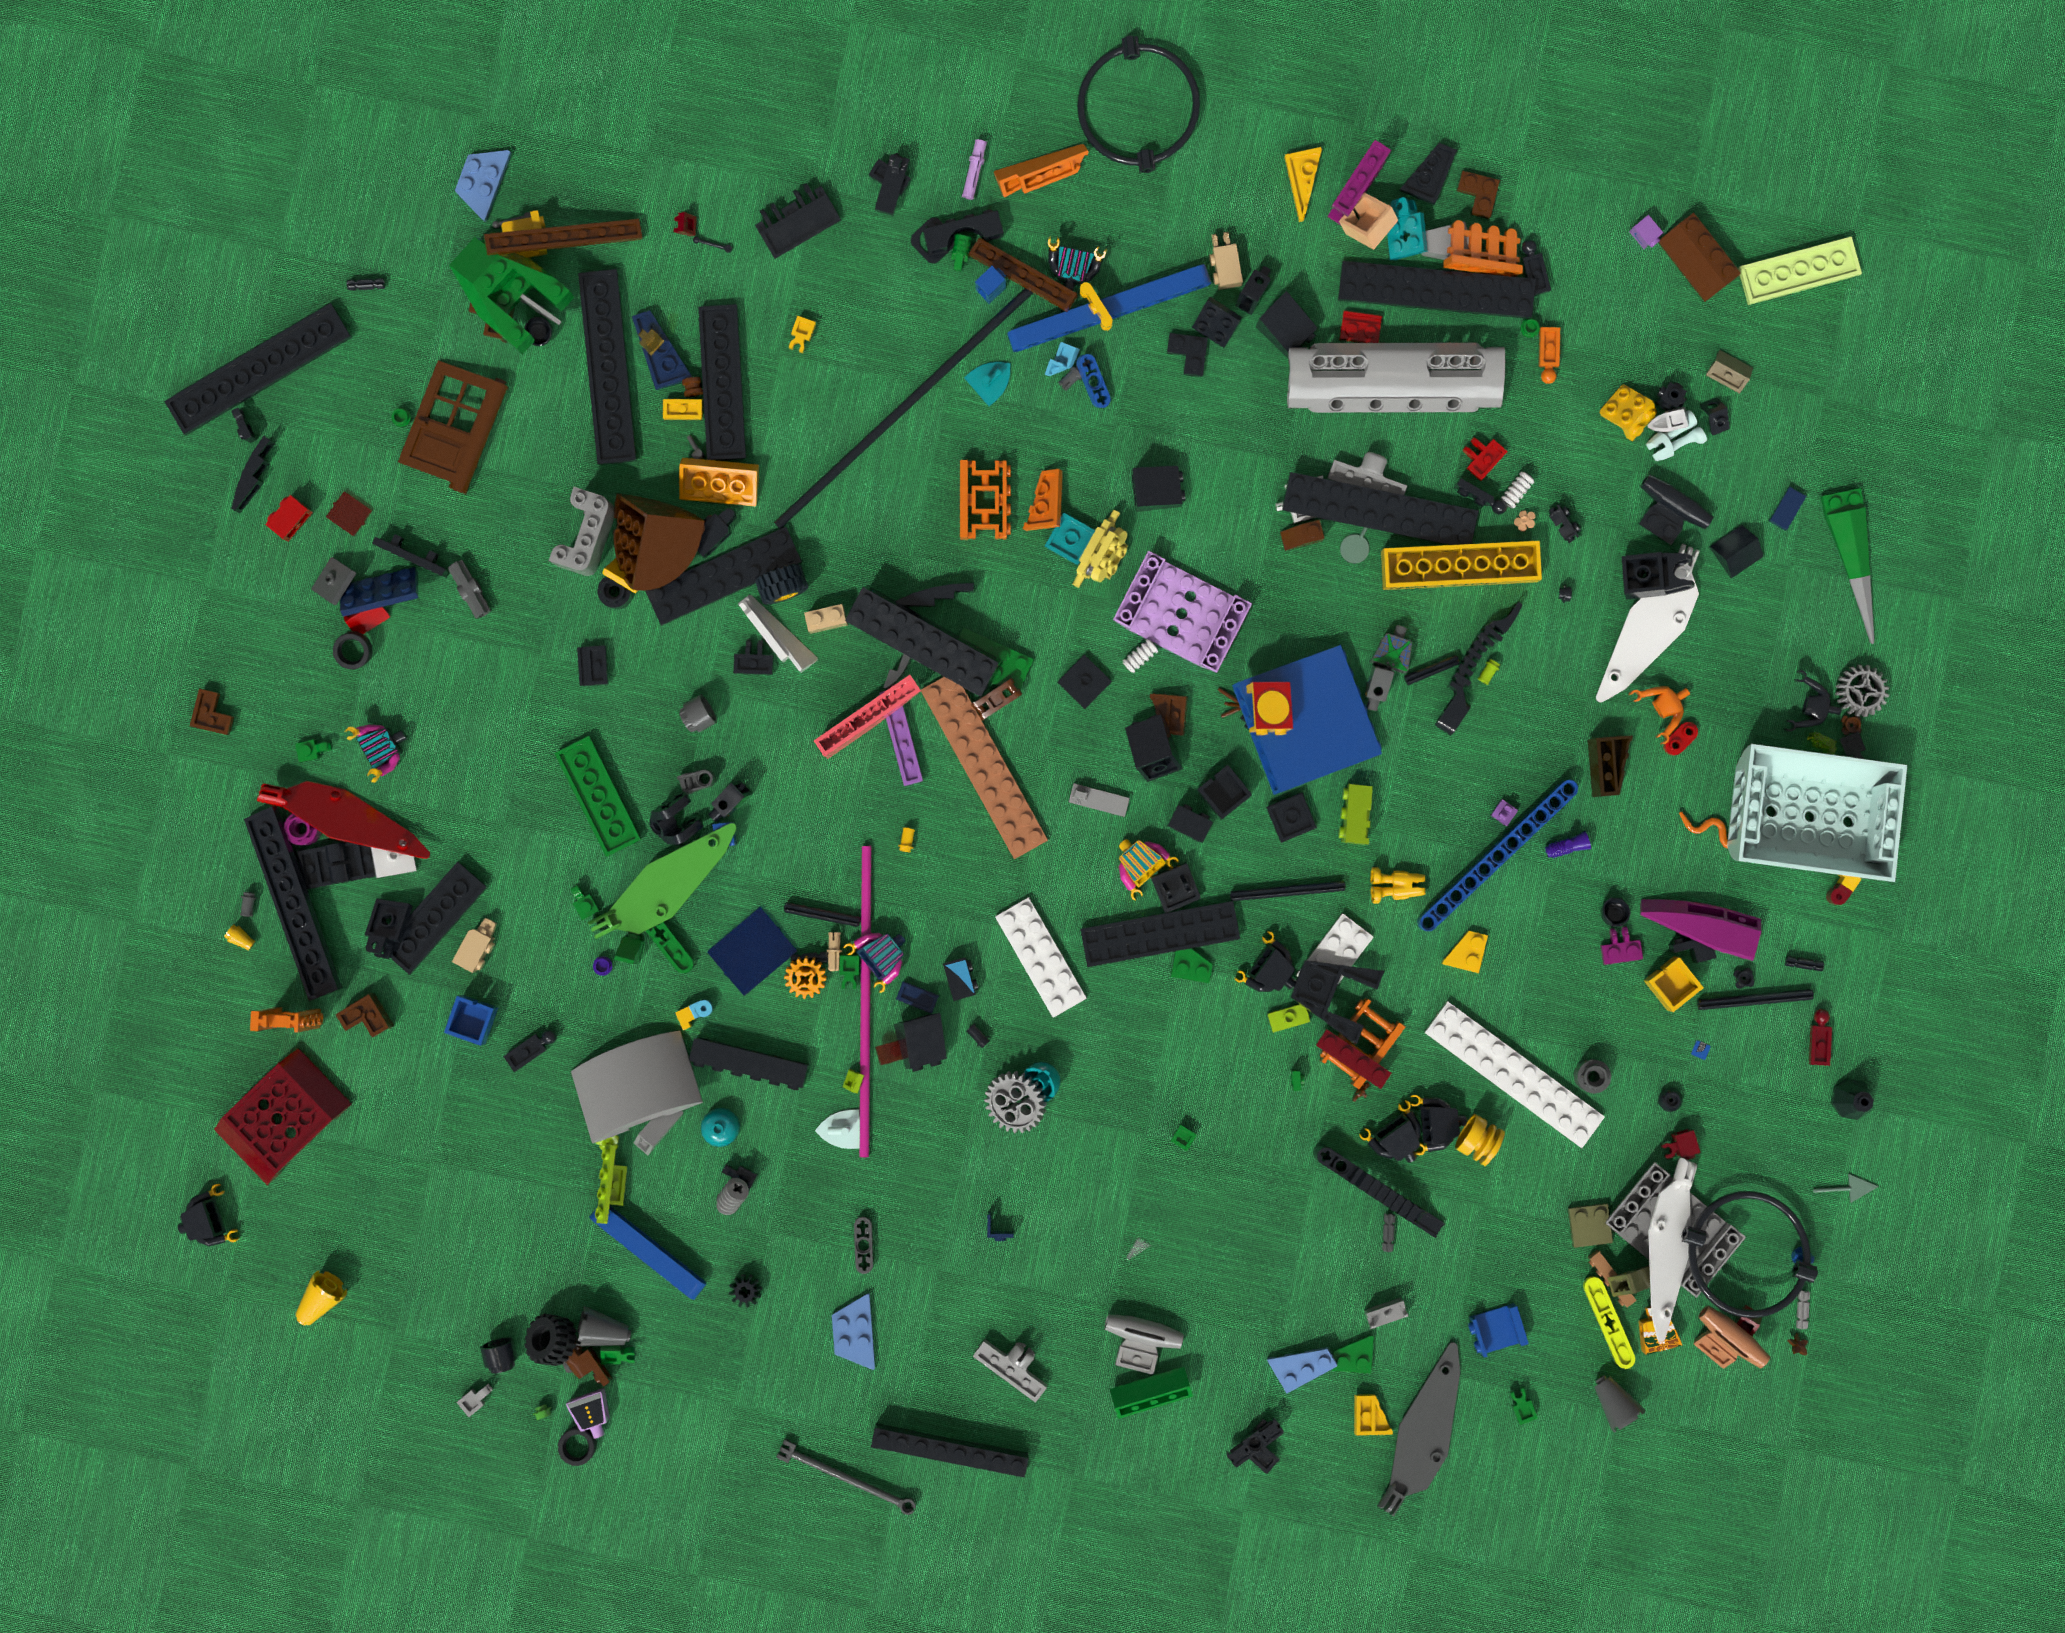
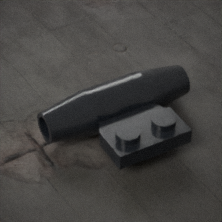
(1672, 507)

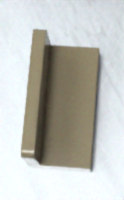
(1730, 371)

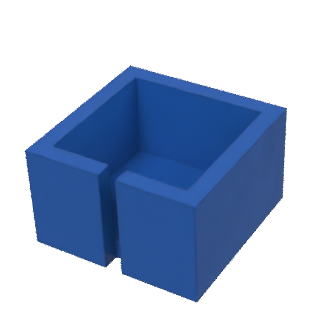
(471, 1020)

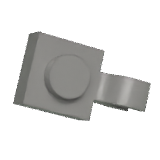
(473, 1401)

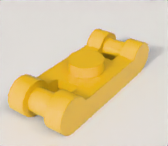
(1096, 305)

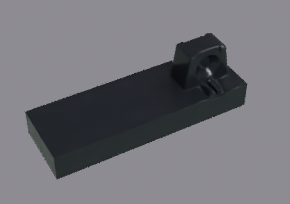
(892, 184)

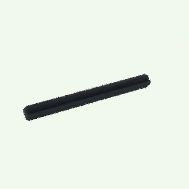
(1291, 890)
(1755, 999)

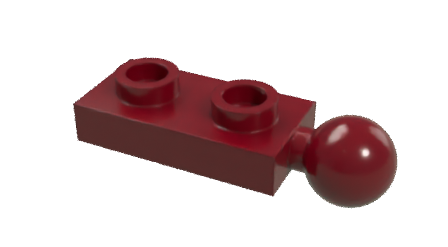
(1820, 1039)

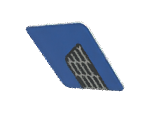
(1700, 1050)

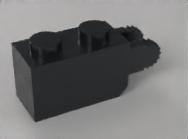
(715, 531)

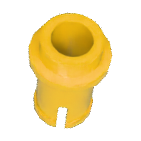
(906, 840)

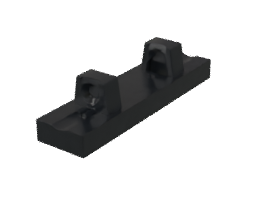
(395, 548)

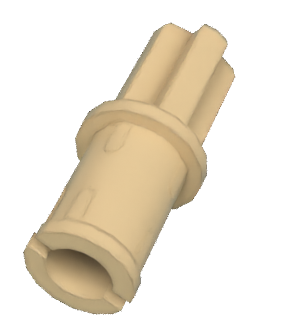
(834, 951)

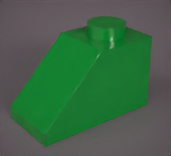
(630, 949)

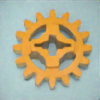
(804, 971)

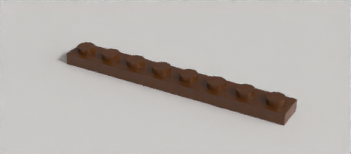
(562, 237)

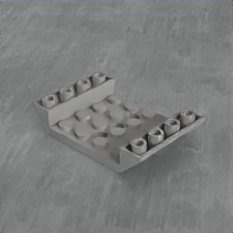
(1634, 1216)

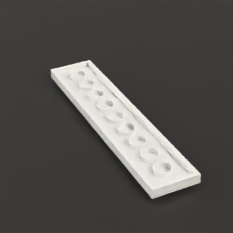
(1514, 1074)

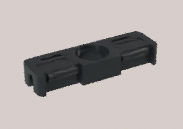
(1244, 1451)

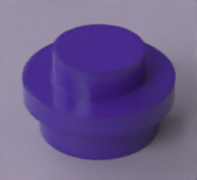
(602, 966)

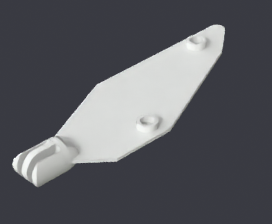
(1648, 631)
(1666, 1250)

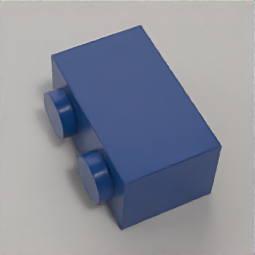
(991, 284)

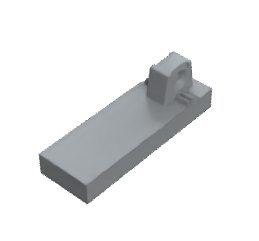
(1099, 800)

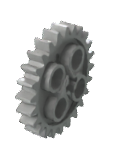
(1024, 1117)

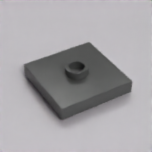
(333, 581)

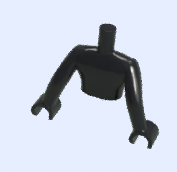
(1815, 706)

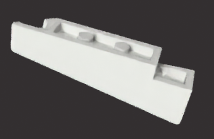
(777, 636)

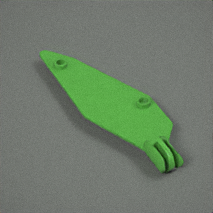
(665, 885)

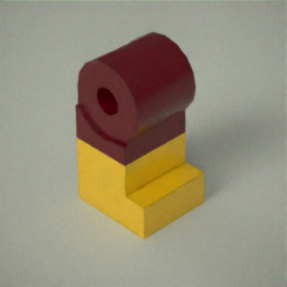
(1842, 890)

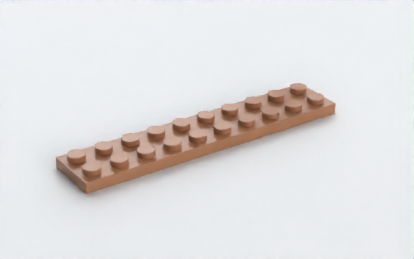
(984, 766)

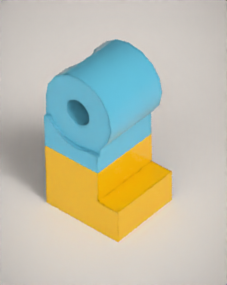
(700, 1009)

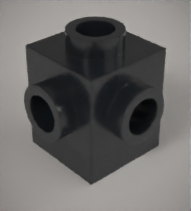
(1665, 399)

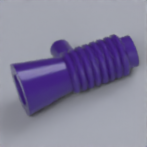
(1567, 846)

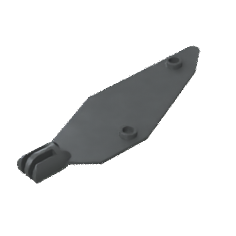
(1424, 1433)

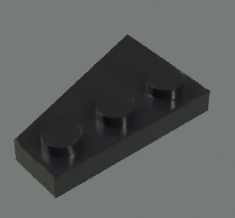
(1430, 175)

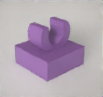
(1504, 812)

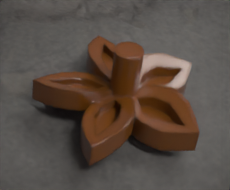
(1797, 1345)

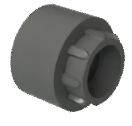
(697, 714)
(1602, 1080)

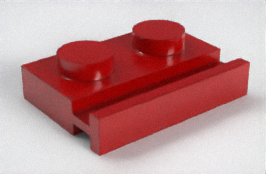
(1360, 327)

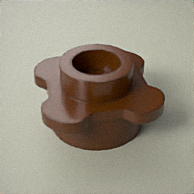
(1846, 724)

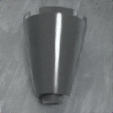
(600, 1330)
(1617, 1403)

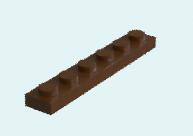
(1023, 274)

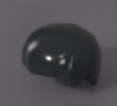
(540, 330)
(1615, 912)

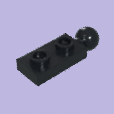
(1535, 267)
(1480, 497)
(530, 1049)

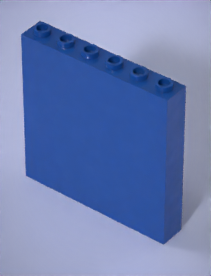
(1327, 716)

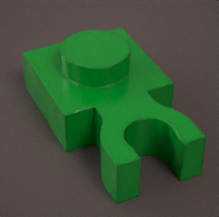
(849, 967)
(614, 1354)
(1523, 1408)

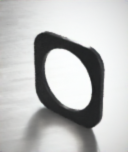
(915, 241)

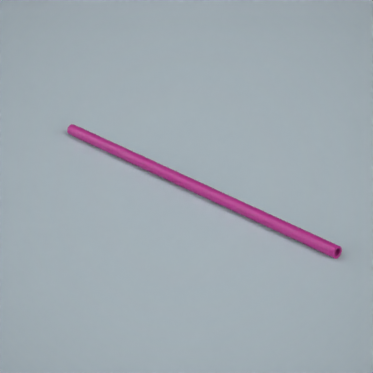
(865, 1006)

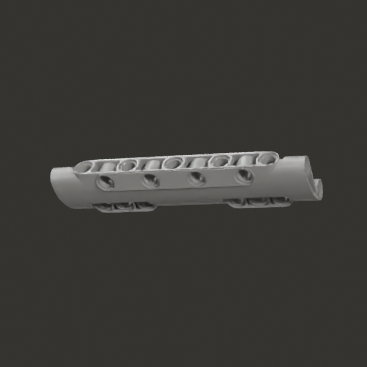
(1396, 377)

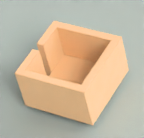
(1374, 221)

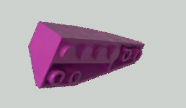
(1707, 924)

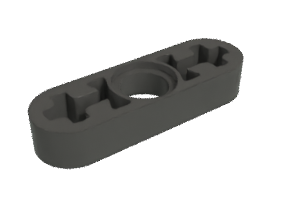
(869, 1259)

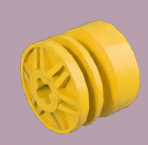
(1483, 1142)

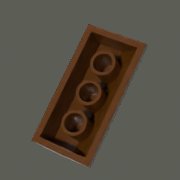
(1699, 257)

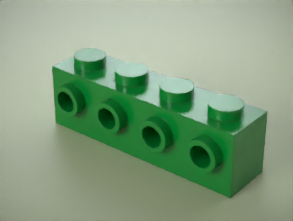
(1151, 1392)

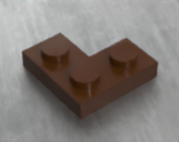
(1483, 189)
(205, 714)

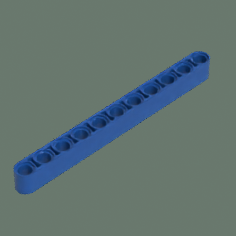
(1116, 305)
(1506, 851)

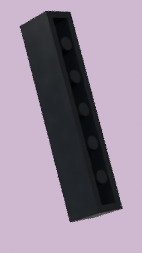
(748, 1062)

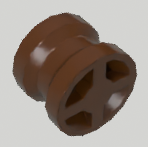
(692, 387)

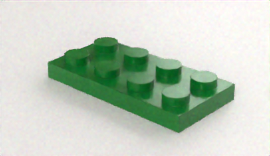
(1013, 663)

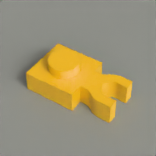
(802, 331)

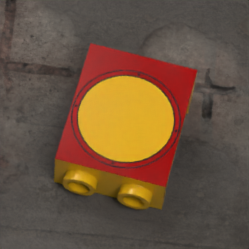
(1271, 707)

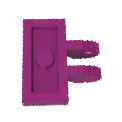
(1622, 951)

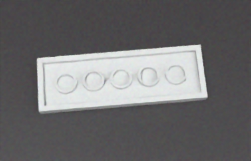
(1040, 957)

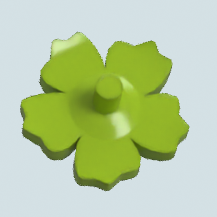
(609, 1141)

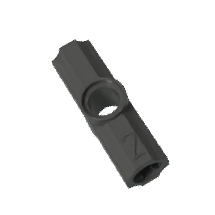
(469, 589)

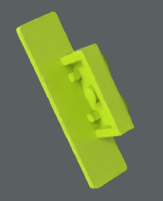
(611, 1186)

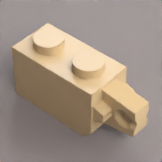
(476, 946)

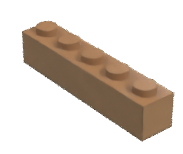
(1605, 1270)

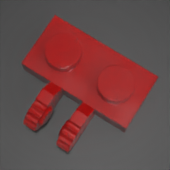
(1486, 459)

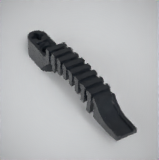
(1457, 707)
(1379, 1190)

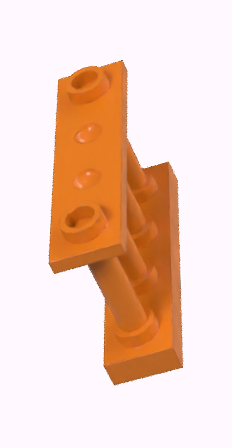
(1381, 1045)

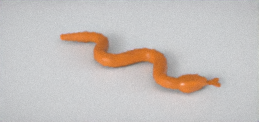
(1705, 825)

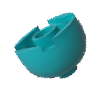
(1047, 1078)
(720, 1127)

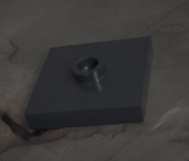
(1084, 682)
(1291, 817)

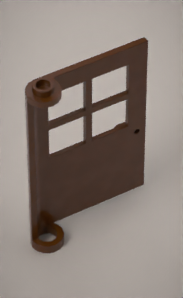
(445, 449)

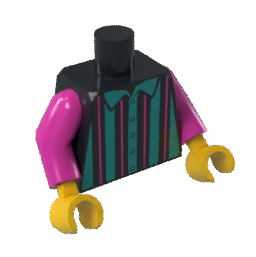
(379, 747)

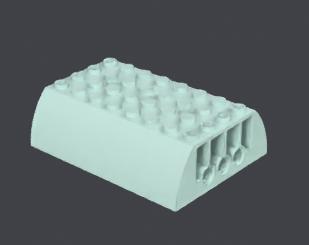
(1831, 790)

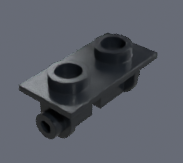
(1570, 528)

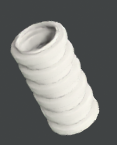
(1518, 489)
(1140, 655)

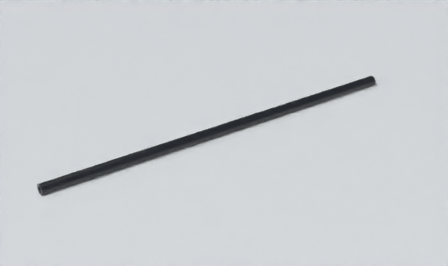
(903, 408)

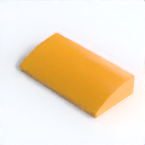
(718, 481)

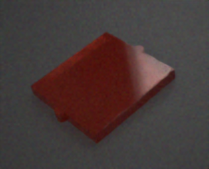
(349, 513)

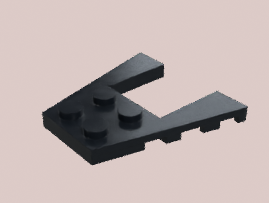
(1317, 986)

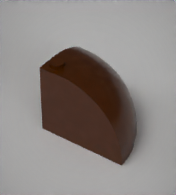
(653, 540)

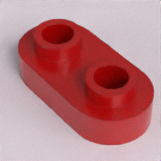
(1681, 738)

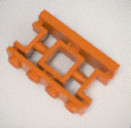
(970, 500)
(275, 1018)

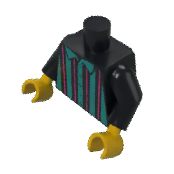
(1073, 265)

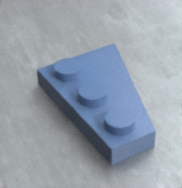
(1300, 1368)

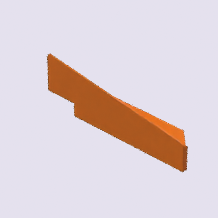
(1040, 171)

